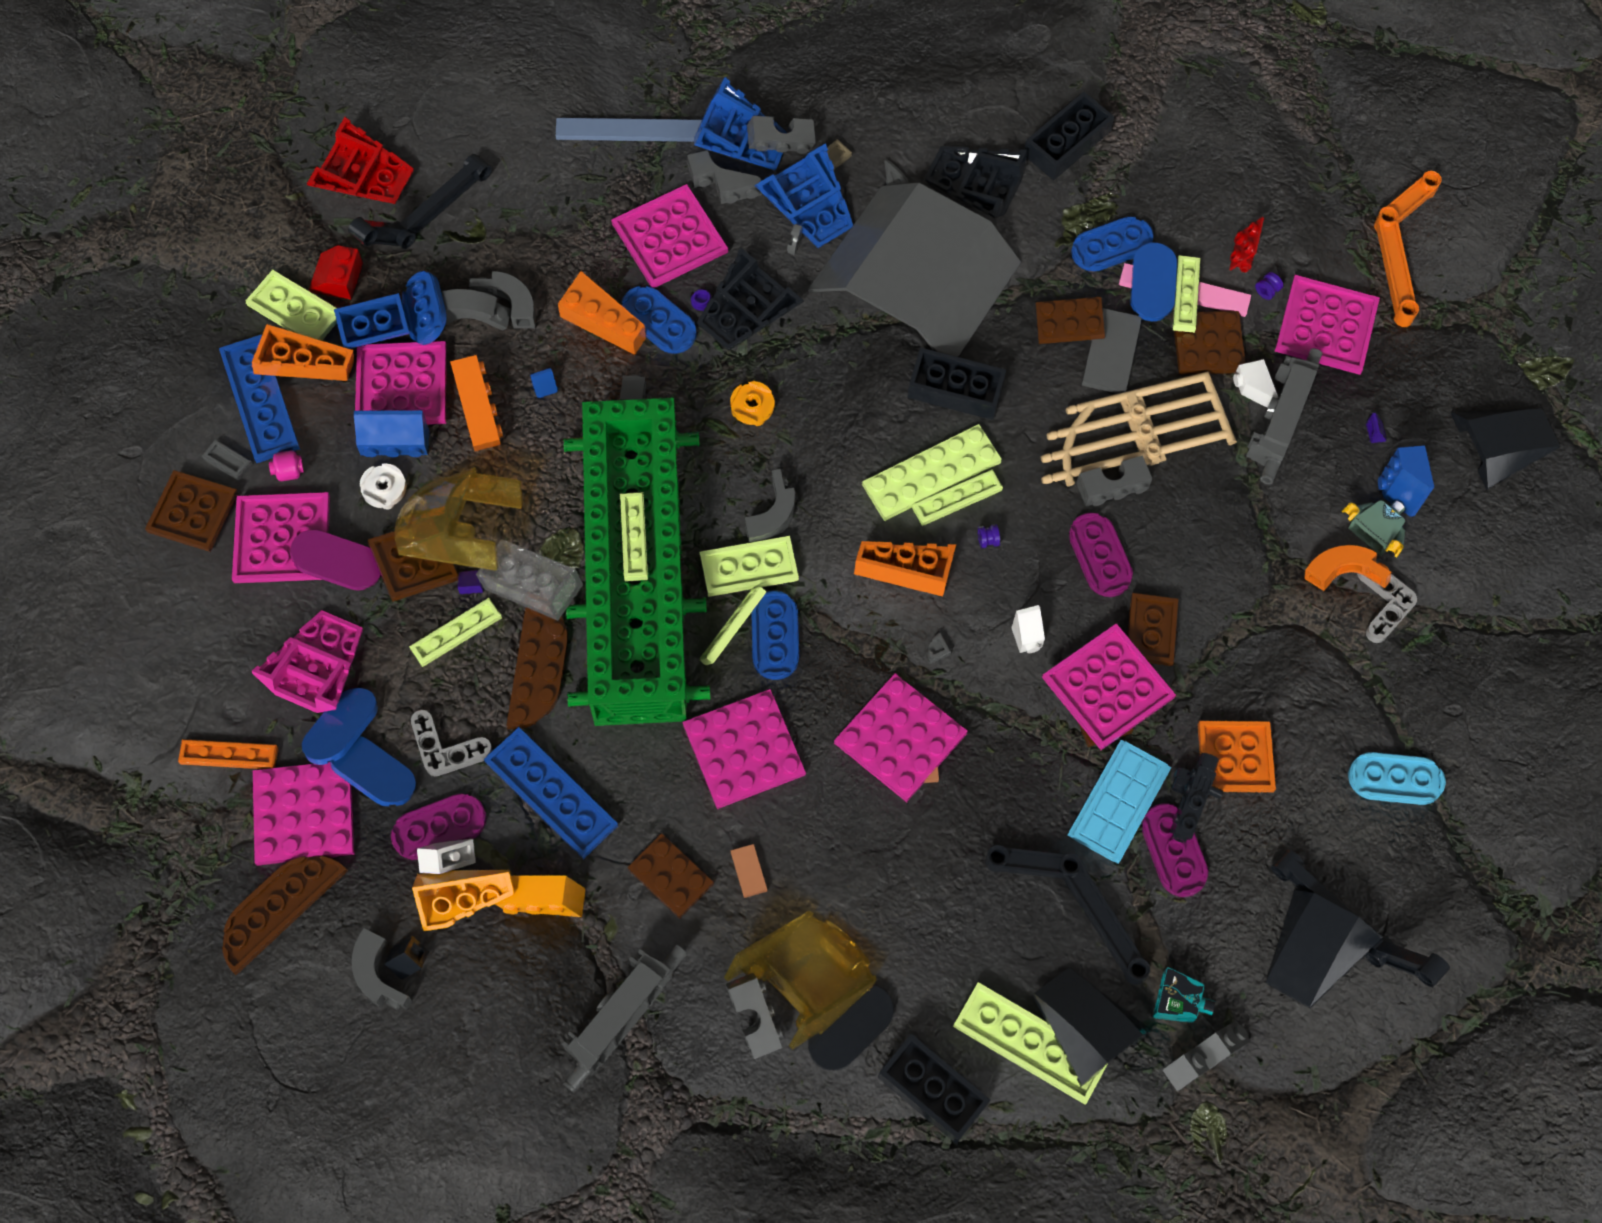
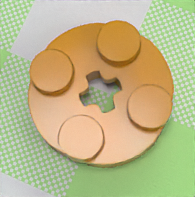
(752, 415)

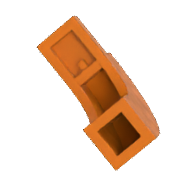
(1345, 560)

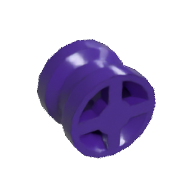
(1267, 287)
(988, 536)

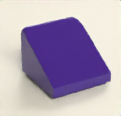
(1375, 429)
(469, 583)

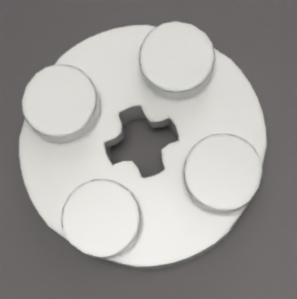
(387, 497)

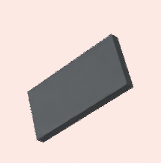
(1112, 357)

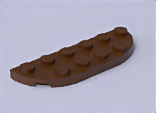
(537, 669)
(276, 906)

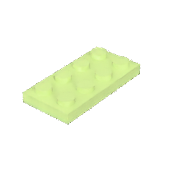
(292, 307)
(749, 566)

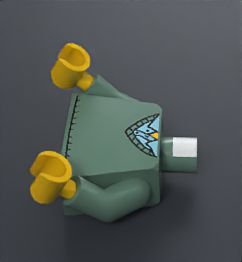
(1378, 525)

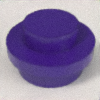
(700, 299)

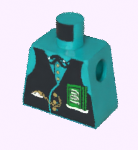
(1181, 998)

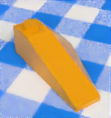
(458, 894)

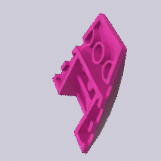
(313, 663)

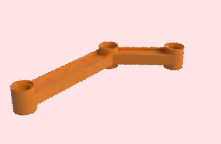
(1392, 246)

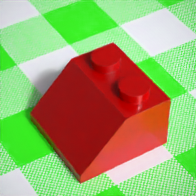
(337, 272)

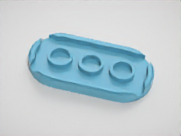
(1396, 778)

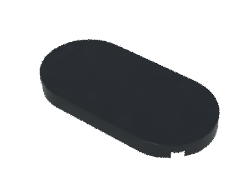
(852, 1031)

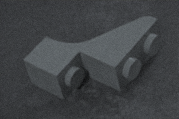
(729, 184)
(1206, 1055)

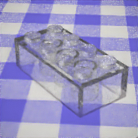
(531, 580)

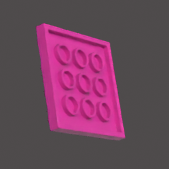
(669, 236)
(1329, 320)
(403, 378)
(266, 531)
(1108, 686)
(900, 737)
(743, 749)
(301, 814)

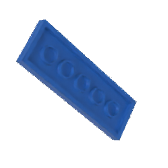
(258, 402)
(551, 793)

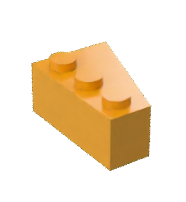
(545, 896)

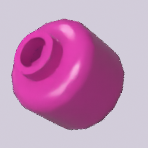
(286, 465)

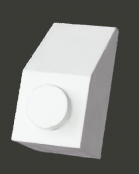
(1255, 382)
(1028, 629)
(446, 856)

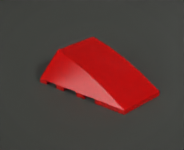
(361, 167)

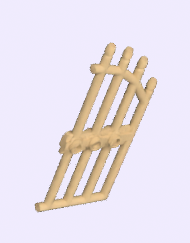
(1141, 426)

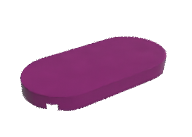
(1100, 555)
(334, 560)
(442, 821)
(1178, 864)

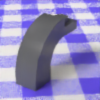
(514, 292)
(475, 305)
(777, 519)
(365, 967)

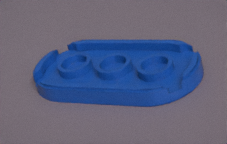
(1110, 243)
(1153, 281)
(424, 307)
(663, 321)
(775, 636)
(340, 728)
(375, 773)

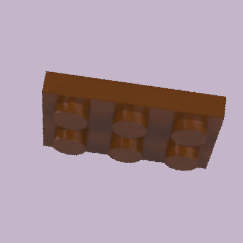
(1070, 320)
(1153, 627)
(670, 875)

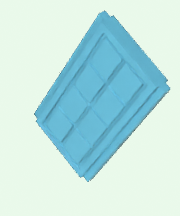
(1119, 801)

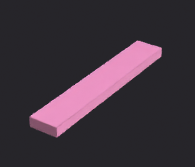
(1208, 295)

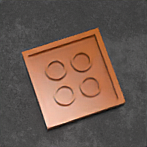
(1242, 752)

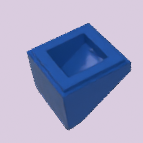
(543, 383)

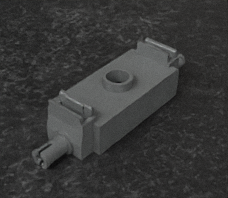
(1284, 413)
(619, 1014)

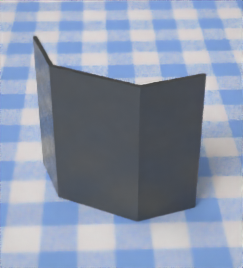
(923, 264)

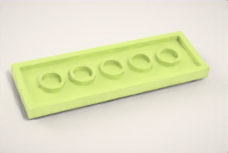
(931, 472)
(1021, 1039)

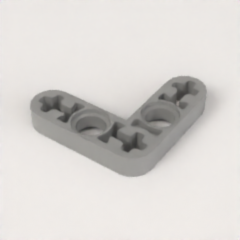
(1395, 604)
(445, 755)

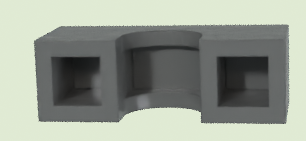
(764, 135)
(1097, 488)
(762, 1035)

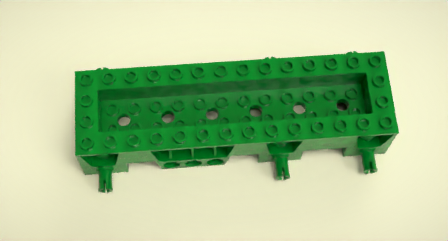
(613, 646)

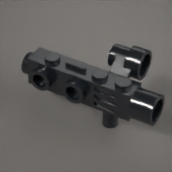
(1196, 787)

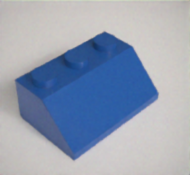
(371, 321)
(391, 433)
(1407, 478)

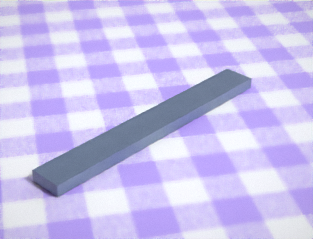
(626, 129)

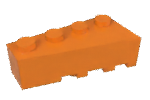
(600, 314)
(300, 356)
(475, 402)
(906, 565)

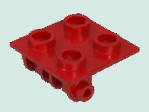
(1246, 246)

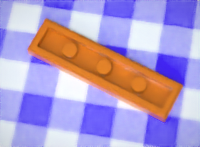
(228, 754)

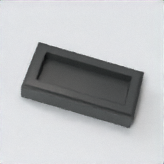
(227, 460)

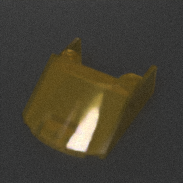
(429, 519)
(812, 968)

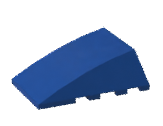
(725, 128)
(810, 197)

